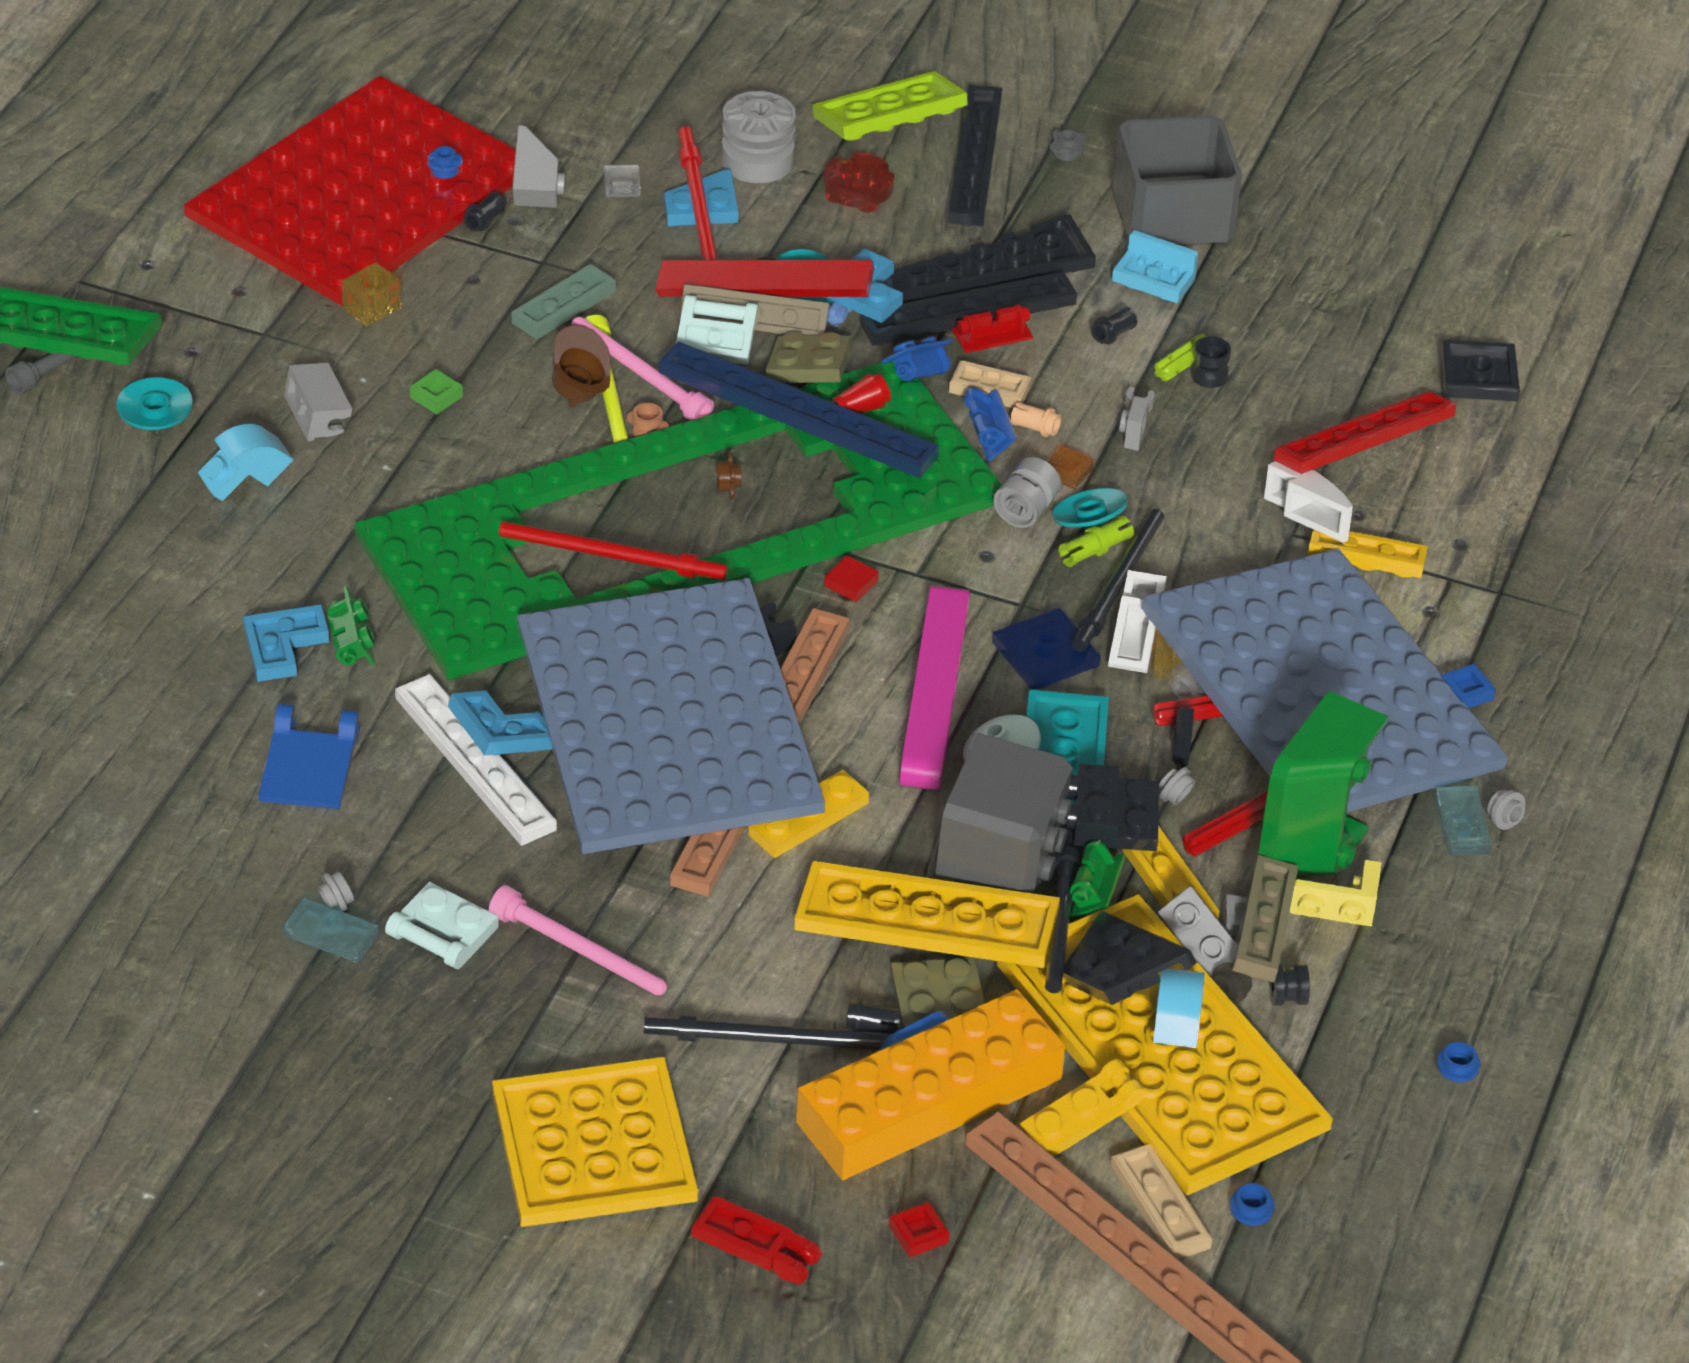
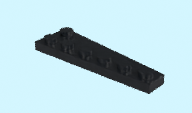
(1045, 250)

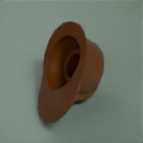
(580, 364)

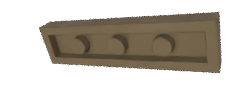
(775, 314)
(1265, 918)

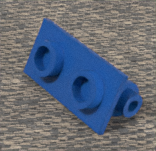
(920, 359)
(990, 421)

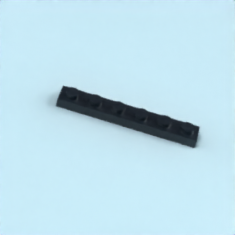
(975, 156)
(944, 311)

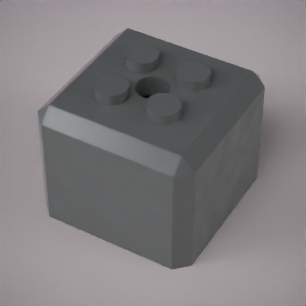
(1178, 179)
(1005, 817)

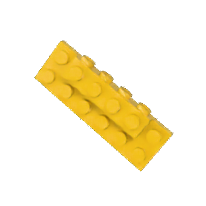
(927, 914)

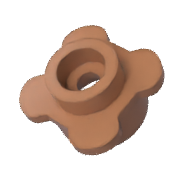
(646, 419)

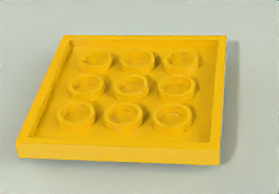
(593, 1141)

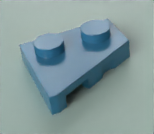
(719, 198)

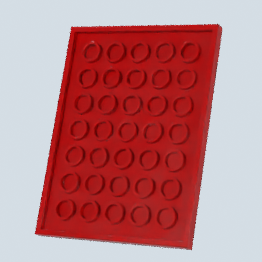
(355, 188)

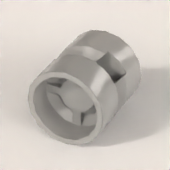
(1027, 492)

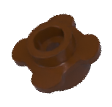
(728, 476)

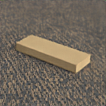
(1161, 1202)

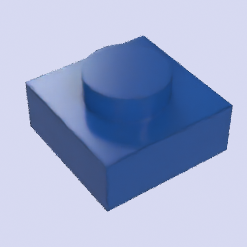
(1470, 685)

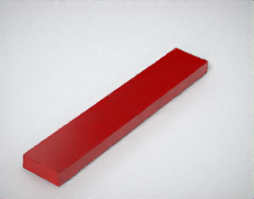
(769, 277)
(1364, 432)

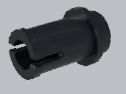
(478, 216)
(1108, 328)
(872, 1017)

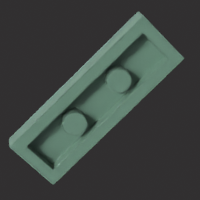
(563, 301)

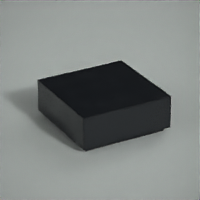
(1183, 736)

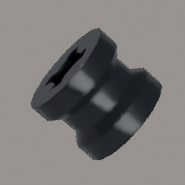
(1290, 985)

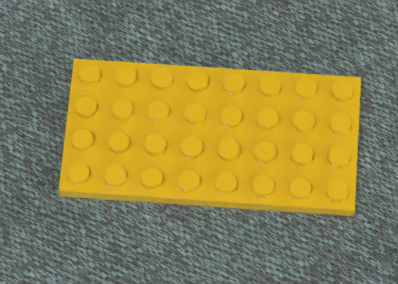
(1203, 1106)

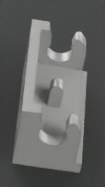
(316, 399)

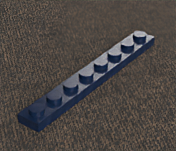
(799, 409)

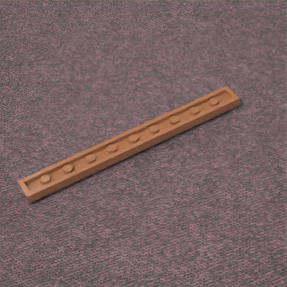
(803, 674)
(1123, 1245)

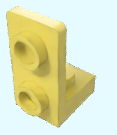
(1339, 903)

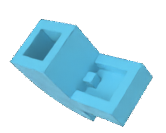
(244, 452)
(1178, 1007)

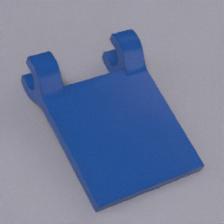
(308, 765)

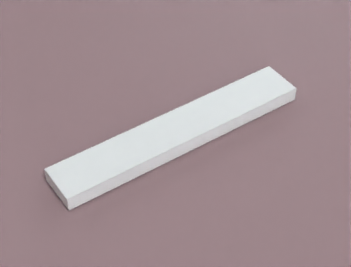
(486, 774)

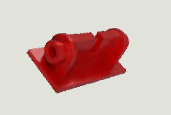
(981, 332)

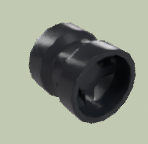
(1211, 362)

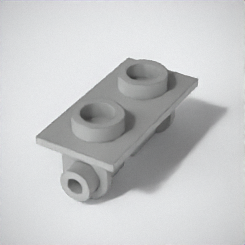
(1199, 930)

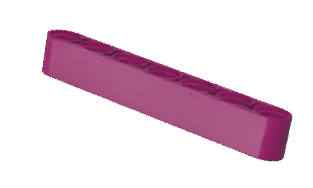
(934, 688)

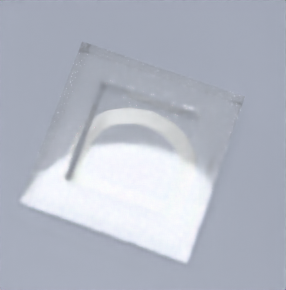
(622, 181)

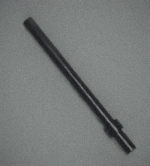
(1095, 618)
(1067, 865)
(688, 1028)

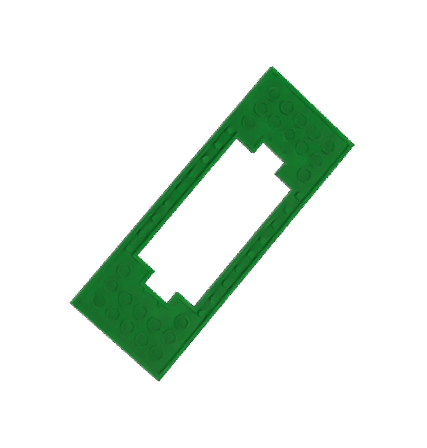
(468, 589)

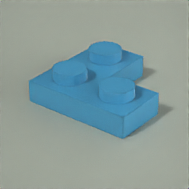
(881, 299)
(276, 633)
(494, 730)

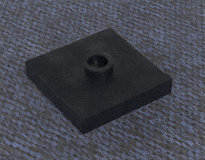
(1479, 370)

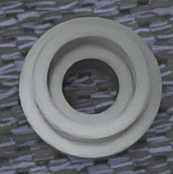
(1176, 785)
(1506, 808)
(335, 891)

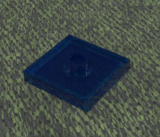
(1043, 649)

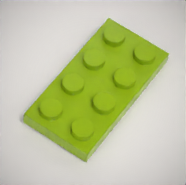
(890, 105)

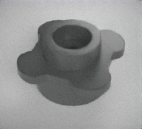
(1067, 144)

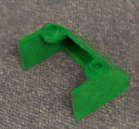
(1312, 788)

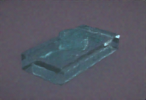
(1463, 820)
(331, 930)

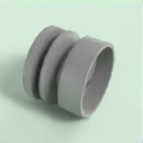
(758, 136)

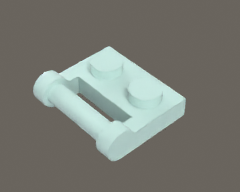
(718, 338)
(448, 917)

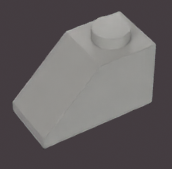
(536, 173)

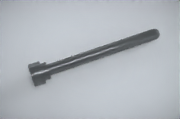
(24, 376)

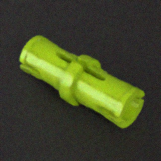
(1096, 541)

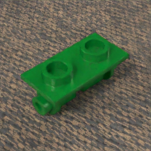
(351, 633)
(1096, 879)

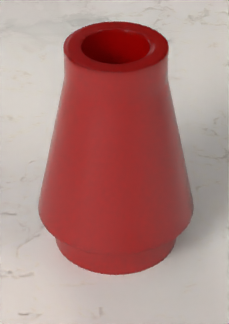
(865, 395)

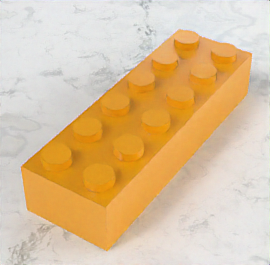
(929, 1084)

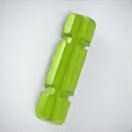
(1177, 360)

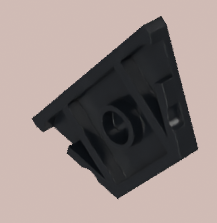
(1121, 959)

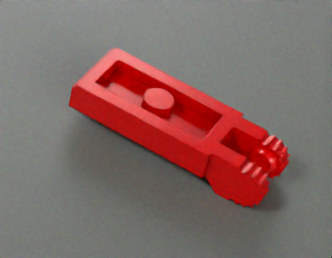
(756, 1240)

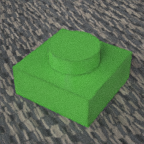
(436, 391)

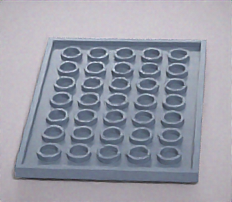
(1291, 632)
(668, 716)

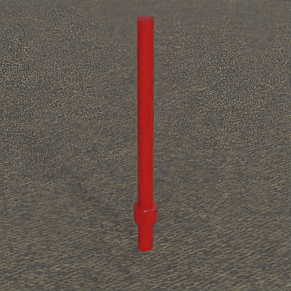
(691, 161)
(685, 565)

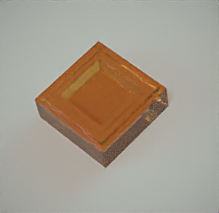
(1071, 466)

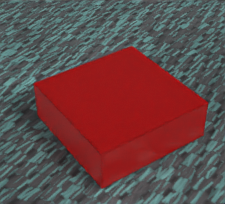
(851, 578)
(919, 1229)

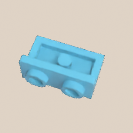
(1156, 267)

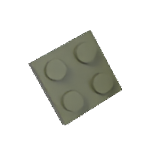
(809, 358)
(935, 986)

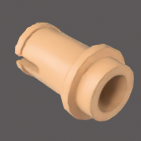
(1040, 420)

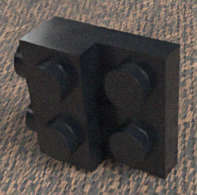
(1113, 809)

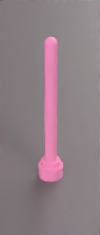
(692, 404)
(509, 905)

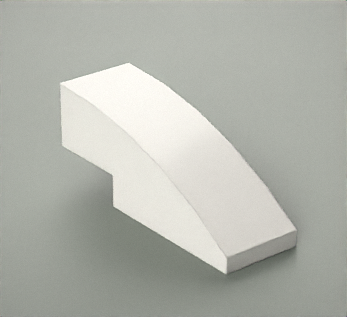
(1309, 500)
(1134, 631)

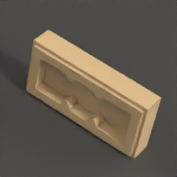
(1011, 386)

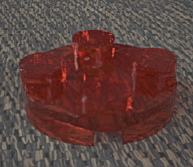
(844, 187)

